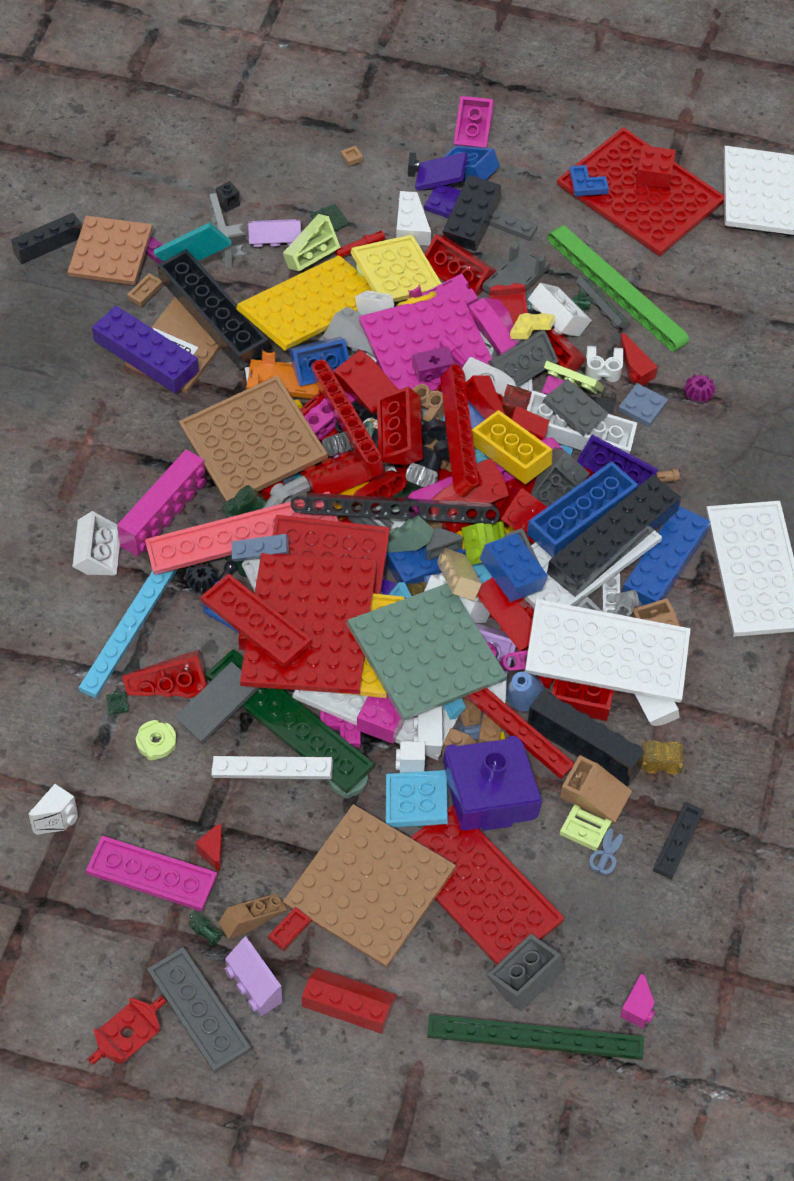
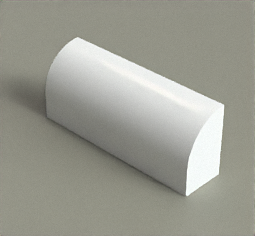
(658, 710)

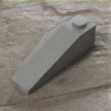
(347, 325)

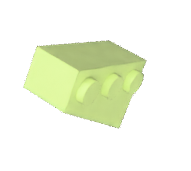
(312, 244)

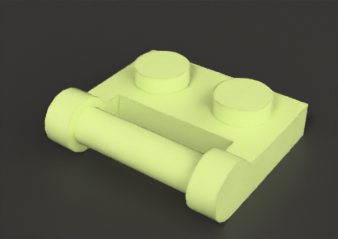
(583, 832)

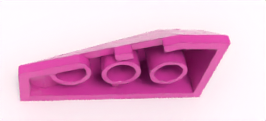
(494, 323)

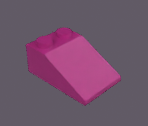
(474, 122)

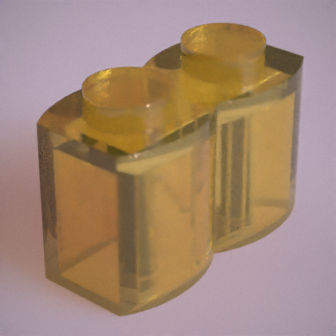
(662, 757)

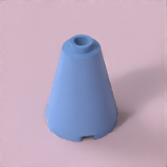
(523, 690)

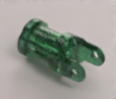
(204, 928)

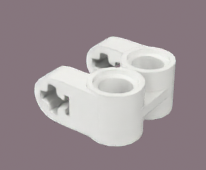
(598, 368)

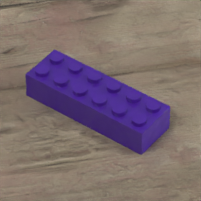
(145, 349)

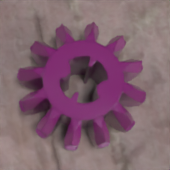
(699, 388)

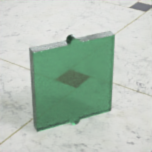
(335, 215)

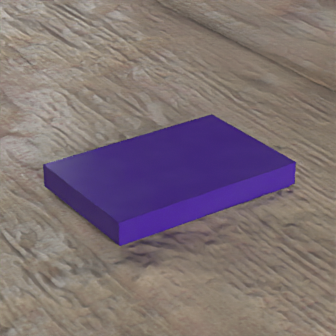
(441, 171)

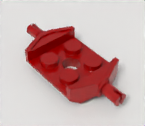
(135, 1016)

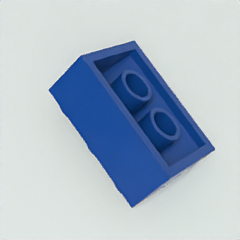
(302, 357)

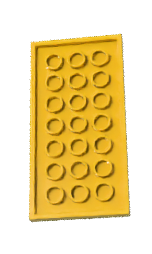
(305, 302)

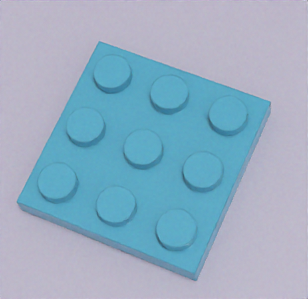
(416, 798)

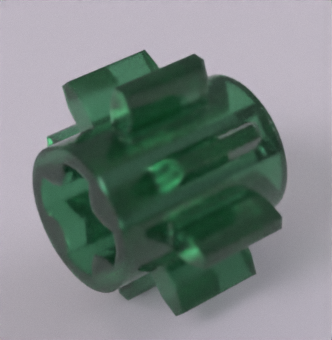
(582, 301)

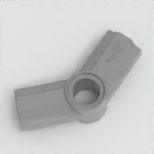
(283, 493)
(626, 602)

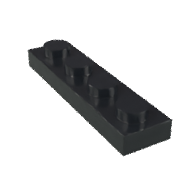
(678, 840)

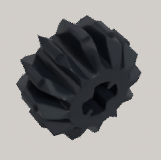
(201, 577)

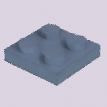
(643, 405)

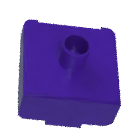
(491, 784)

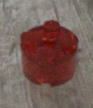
(514, 397)

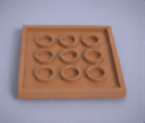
(110, 250)

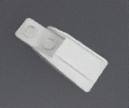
(498, 377)

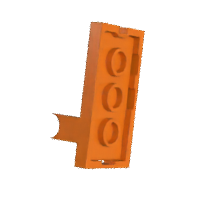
(268, 368)

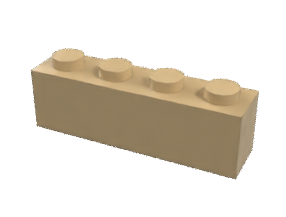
(459, 574)

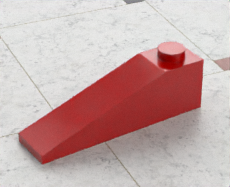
(489, 488)
(172, 677)

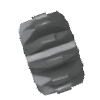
(336, 444)

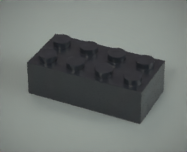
(472, 212)

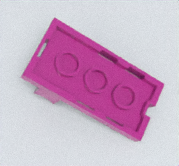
(452, 285)

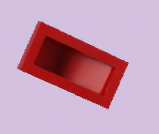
(211, 846)

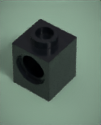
(228, 196)

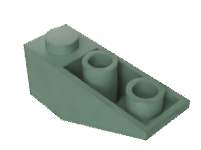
(410, 536)

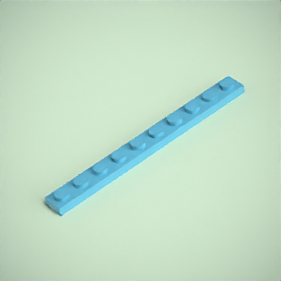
(125, 633)

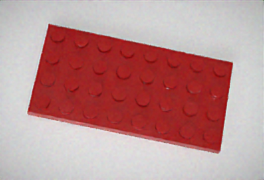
(487, 891)

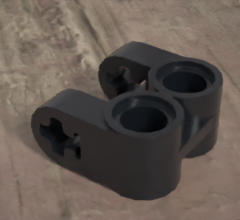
(437, 429)

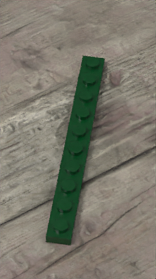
(536, 1037)

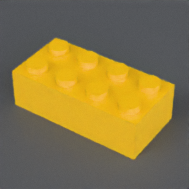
(512, 447)

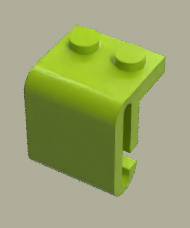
(477, 536)

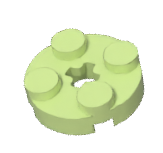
(160, 730)

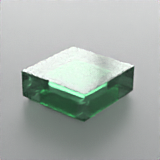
(117, 703)

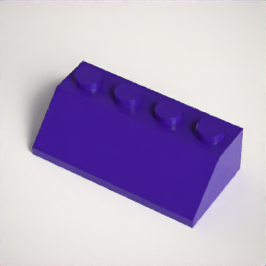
(599, 453)

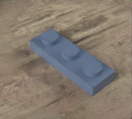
(252, 548)

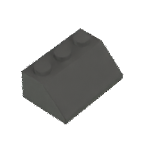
(526, 972)

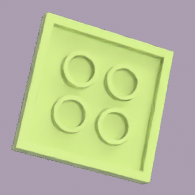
(576, 378)

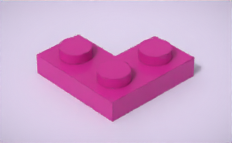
(347, 730)

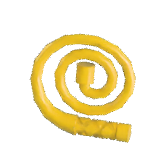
(422, 298)

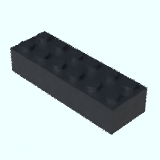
(585, 737)

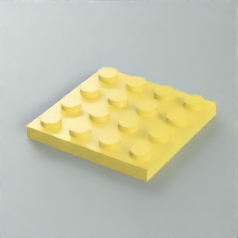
(395, 267)

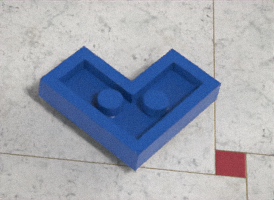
(584, 185)

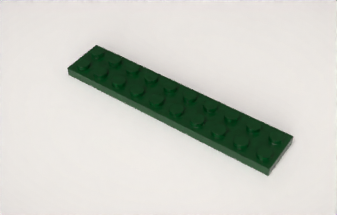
(301, 729)

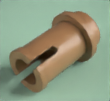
(666, 476)

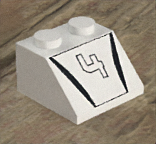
(53, 812)

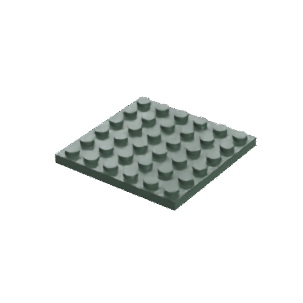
(426, 651)

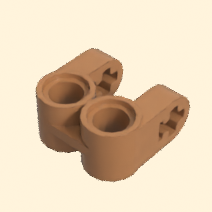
(429, 402)

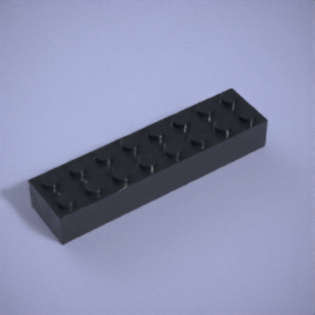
(212, 308)
(613, 535)

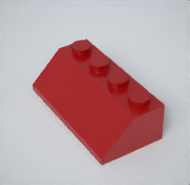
(452, 260)
(399, 427)
(512, 616)
(348, 1000)

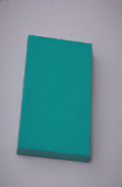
(199, 242)

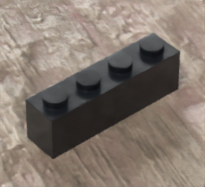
(46, 238)

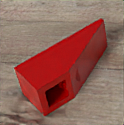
(483, 395)

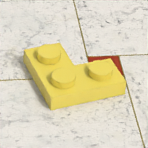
(528, 322)

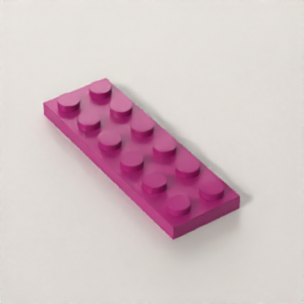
(151, 873)

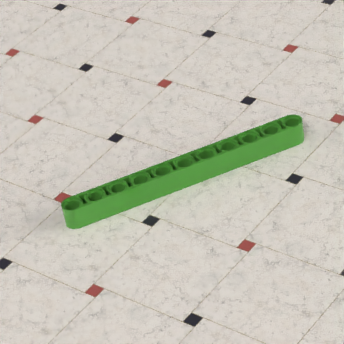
(618, 288)

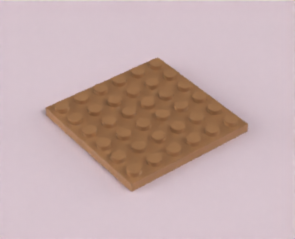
(253, 438)
(370, 885)

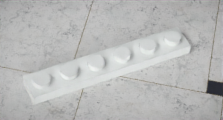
(272, 767)

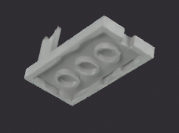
(230, 231)

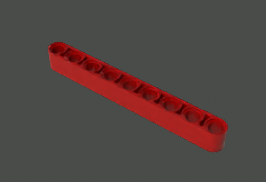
(348, 418)
(459, 430)

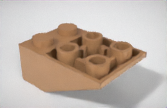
(658, 611)
(595, 790)

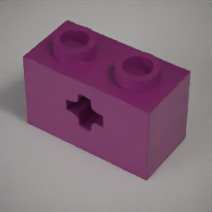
(431, 363)

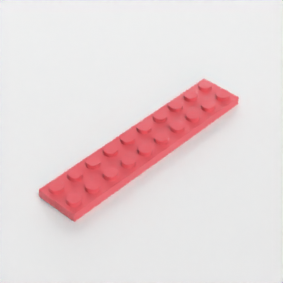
(215, 538)

